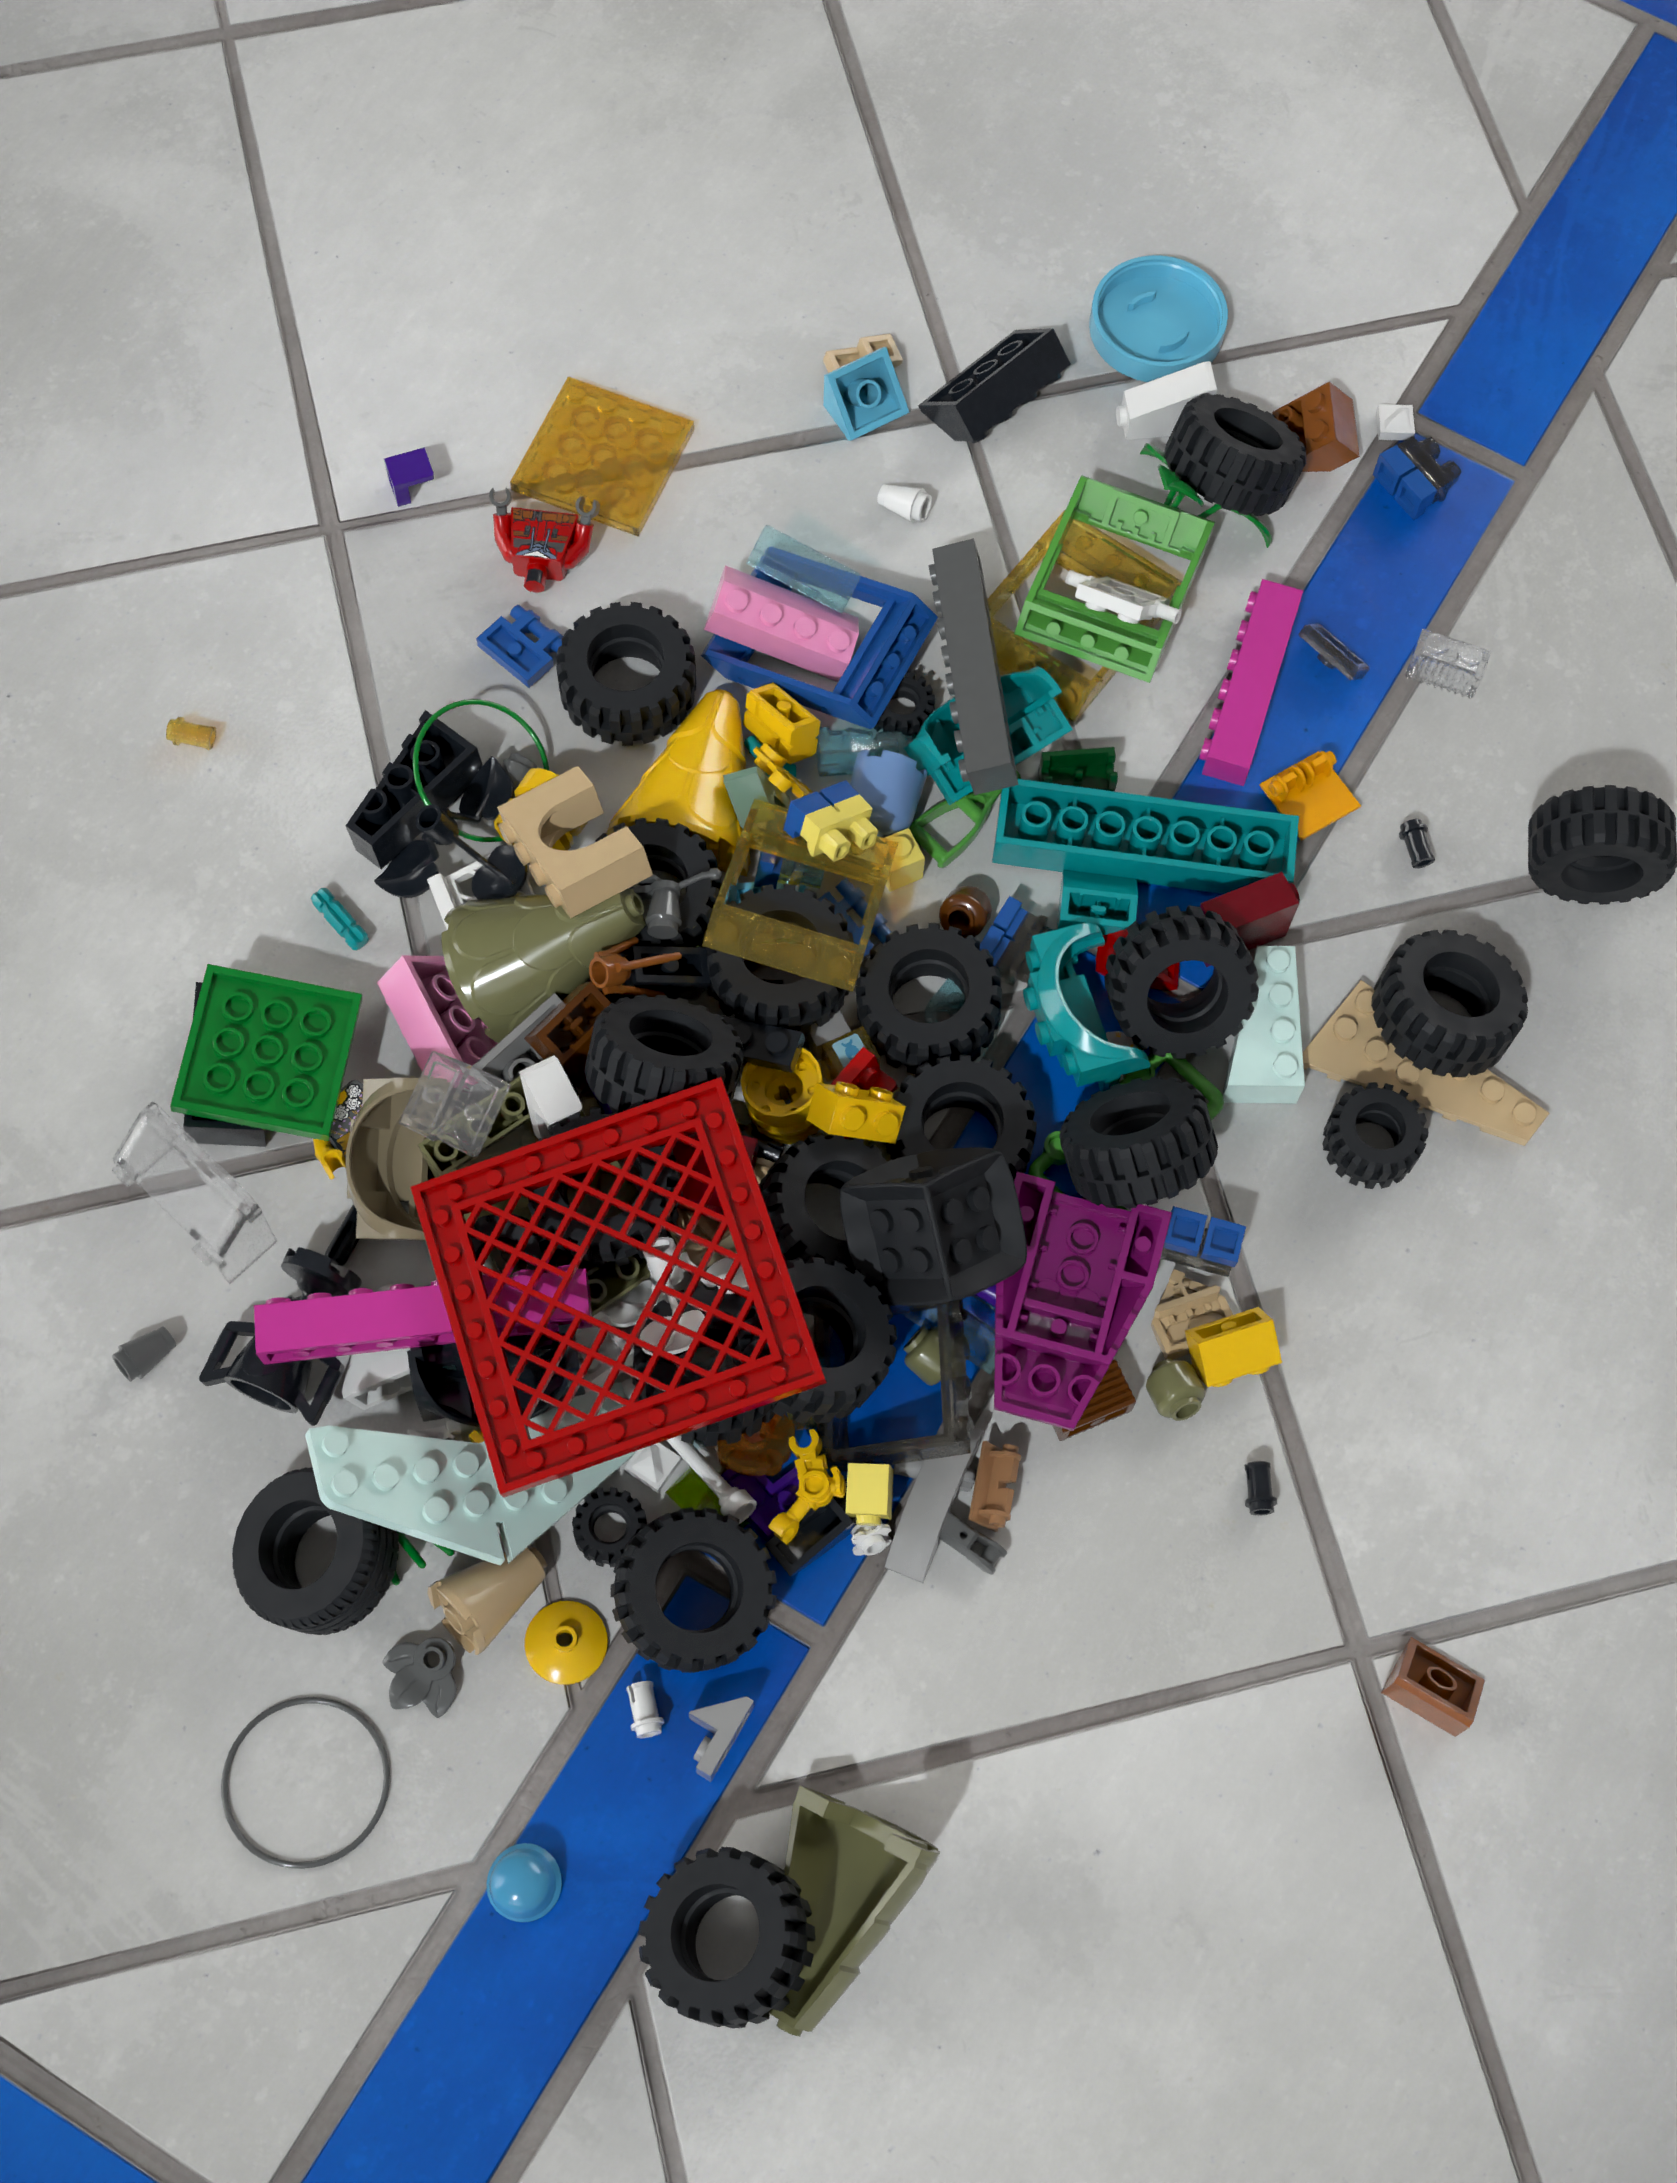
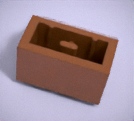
(1324, 425)

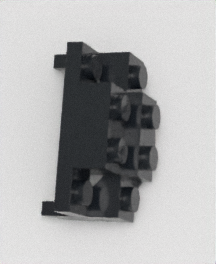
(446, 1393)

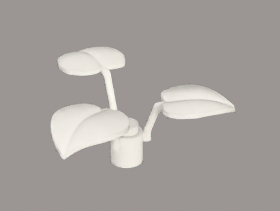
(629, 1307)

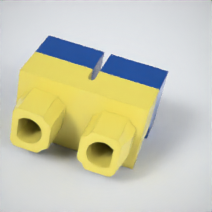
(832, 821)

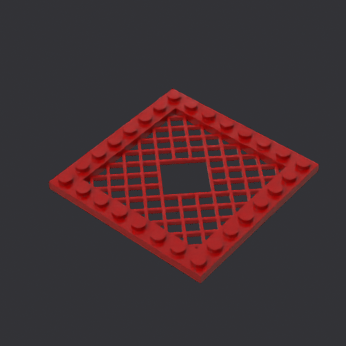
(441, 1207)

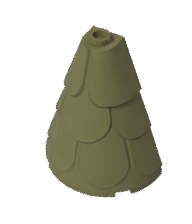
(522, 950)
(857, 1882)

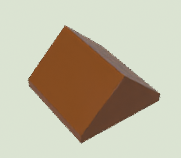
(1435, 1688)

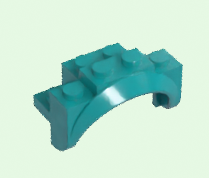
(1032, 723)
(1067, 1011)

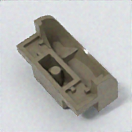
(385, 1163)

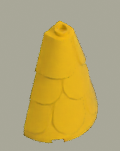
(689, 782)

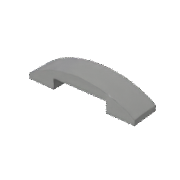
(927, 1511)

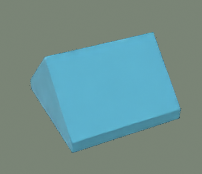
(864, 394)

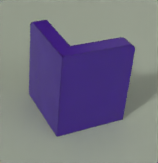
(407, 470)

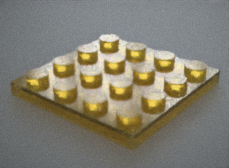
(604, 451)

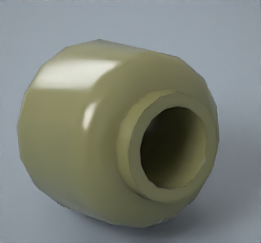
(923, 1355)
(1175, 1389)

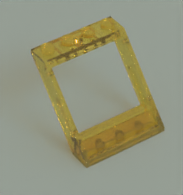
(1088, 553)
(785, 944)

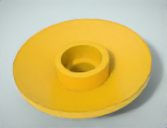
(569, 1663)

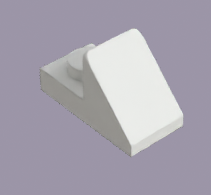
(548, 1095)

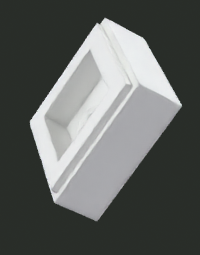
(1395, 422)
(653, 1465)

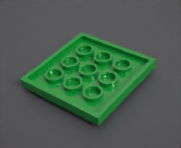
(267, 1052)

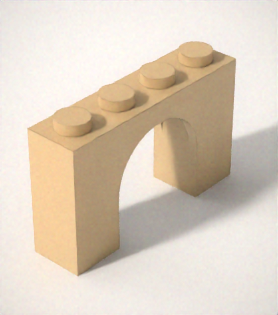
(578, 876)

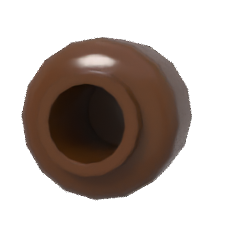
(966, 909)

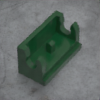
(1080, 768)

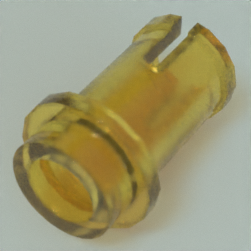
(190, 733)

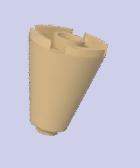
(486, 1597)

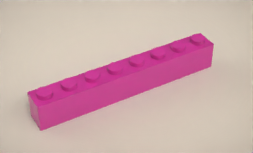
(394, 1318)

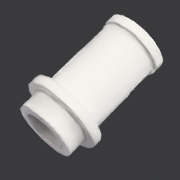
(644, 1710)

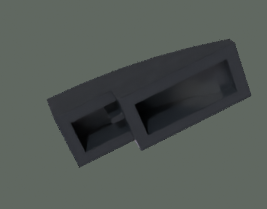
(816, 1535)

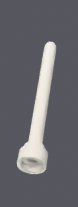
(731, 1499)

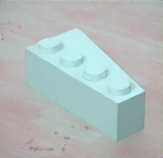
(1268, 1049)

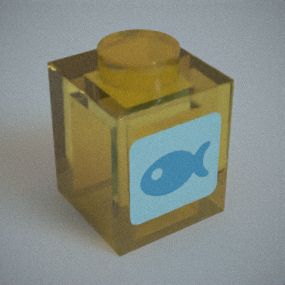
(842, 1050)

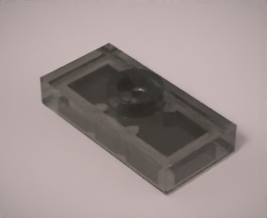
(1333, 652)

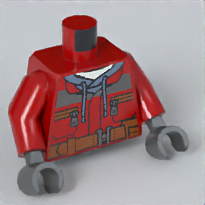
(542, 542)

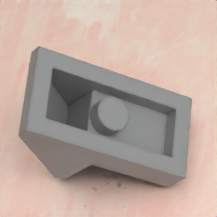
(726, 1723)

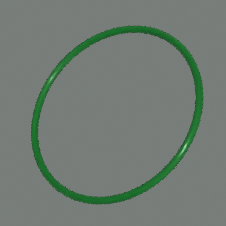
(457, 704)

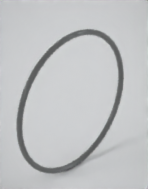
(224, 1789)

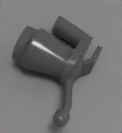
(664, 910)

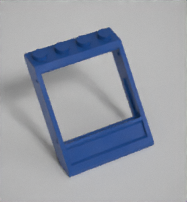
(872, 672)

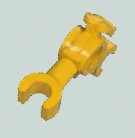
(814, 1489)

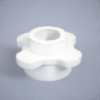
(870, 1539)

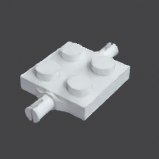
(1126, 600)

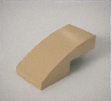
(837, 358)

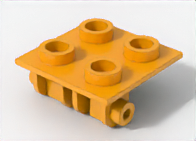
(1311, 792)

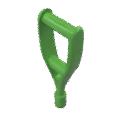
(970, 808)

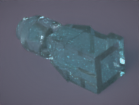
(839, 748)

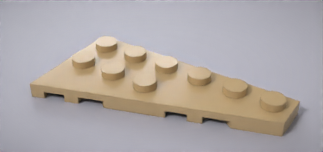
(1355, 1051)

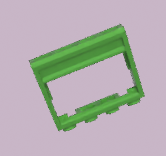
(1101, 635)

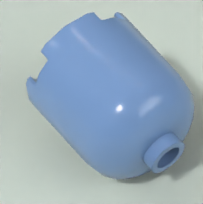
(890, 788)

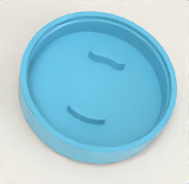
(1157, 317)

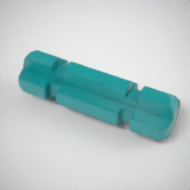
(339, 919)

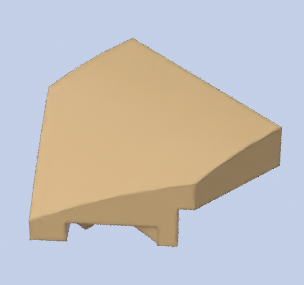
(1183, 1307)

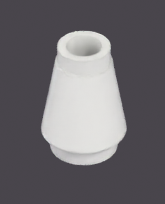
(906, 501)

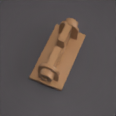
(991, 1498)

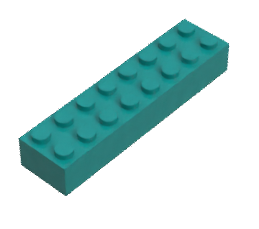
(1142, 837)

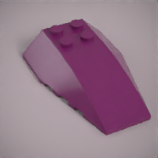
(1070, 1300)

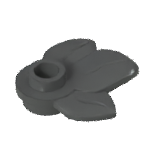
(418, 1680)

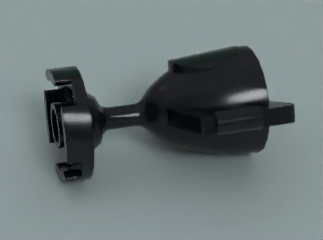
(283, 1383)

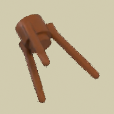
(611, 970)

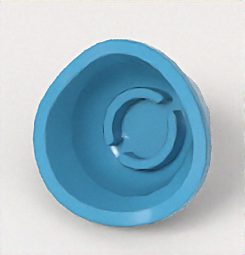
(524, 1883)

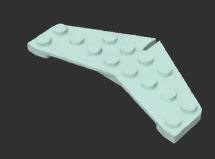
(447, 1487)

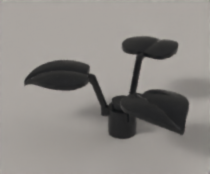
(500, 874)

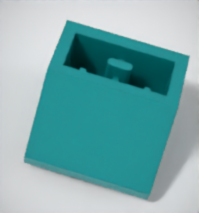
(1097, 900)

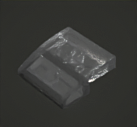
(454, 1103)

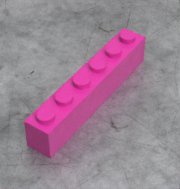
(1252, 682)

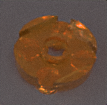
(761, 1457)

